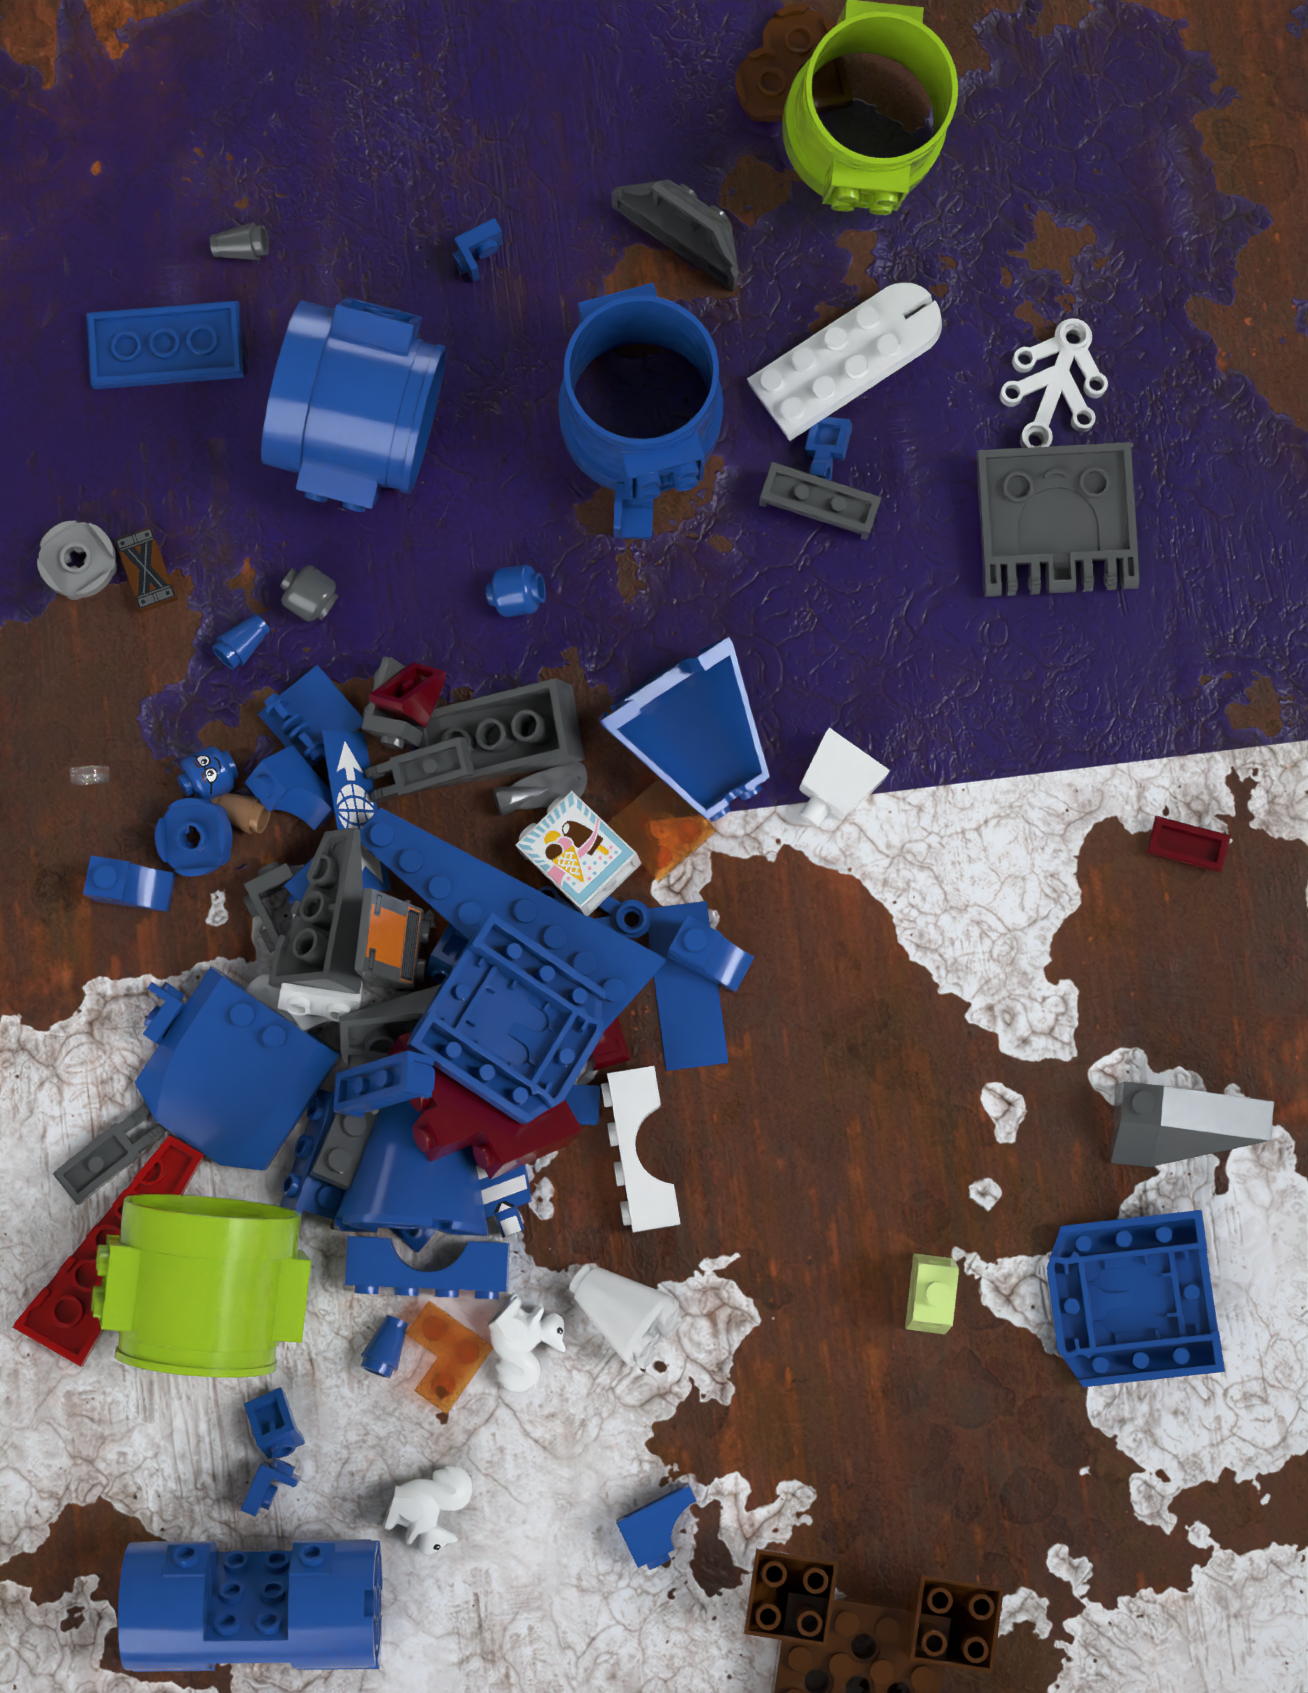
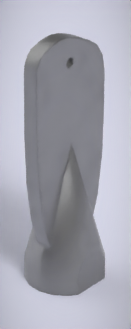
(541, 788)

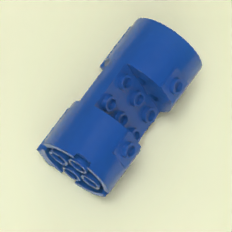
(205, 1607)

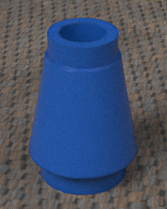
(240, 642)
(385, 1347)

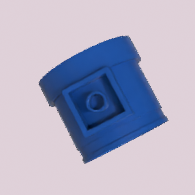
(352, 401)
(649, 464)

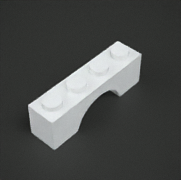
(633, 1098)

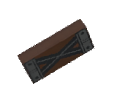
(146, 569)

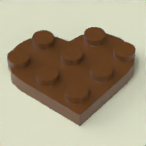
(770, 71)

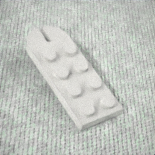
(848, 357)

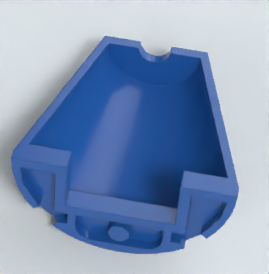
(695, 730)
(404, 1189)

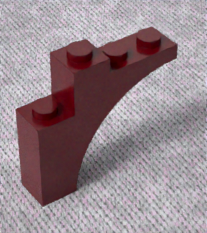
(500, 1144)

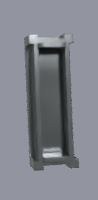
(820, 499)

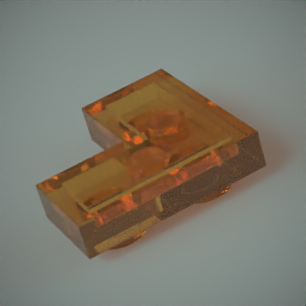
(458, 1354)

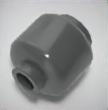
(308, 593)

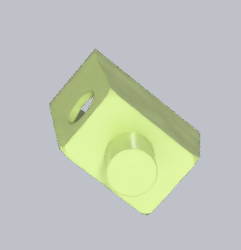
(932, 1294)

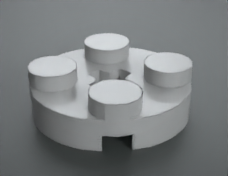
(74, 581)

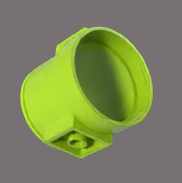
(826, 165)
(202, 1285)

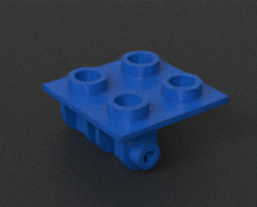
(307, 709)

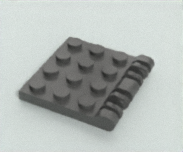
(1057, 511)

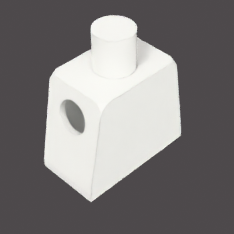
(838, 779)

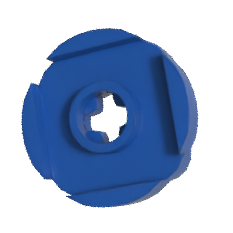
(215, 834)

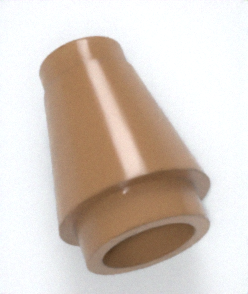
(244, 812)

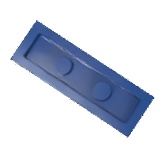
(383, 1083)

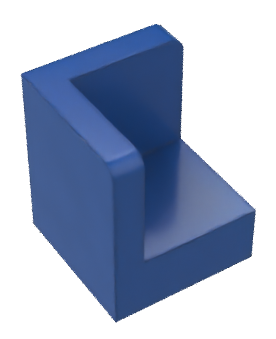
(631, 517)

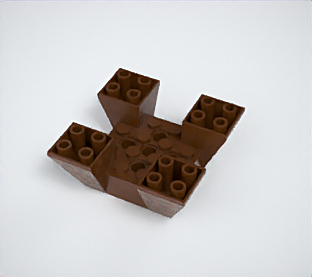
(911, 1644)

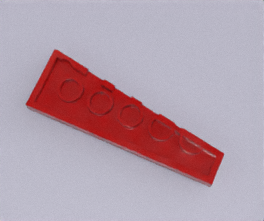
(62, 1310)

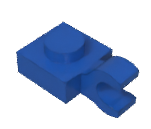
(827, 442)

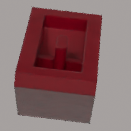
(410, 694)

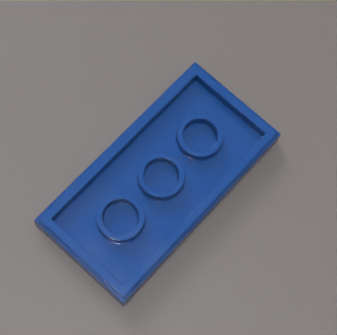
(165, 345)

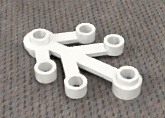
(1057, 380)

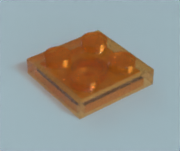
(662, 829)

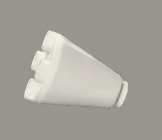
(626, 1312)

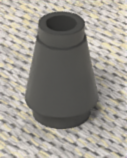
(242, 242)

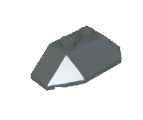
(682, 224)

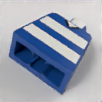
(503, 1196)

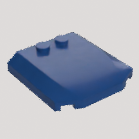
(511, 1022)
(234, 1074)
(1134, 1299)

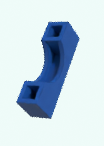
(376, 1263)

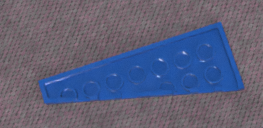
(470, 889)

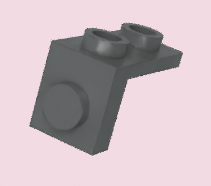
(390, 731)
(270, 881)

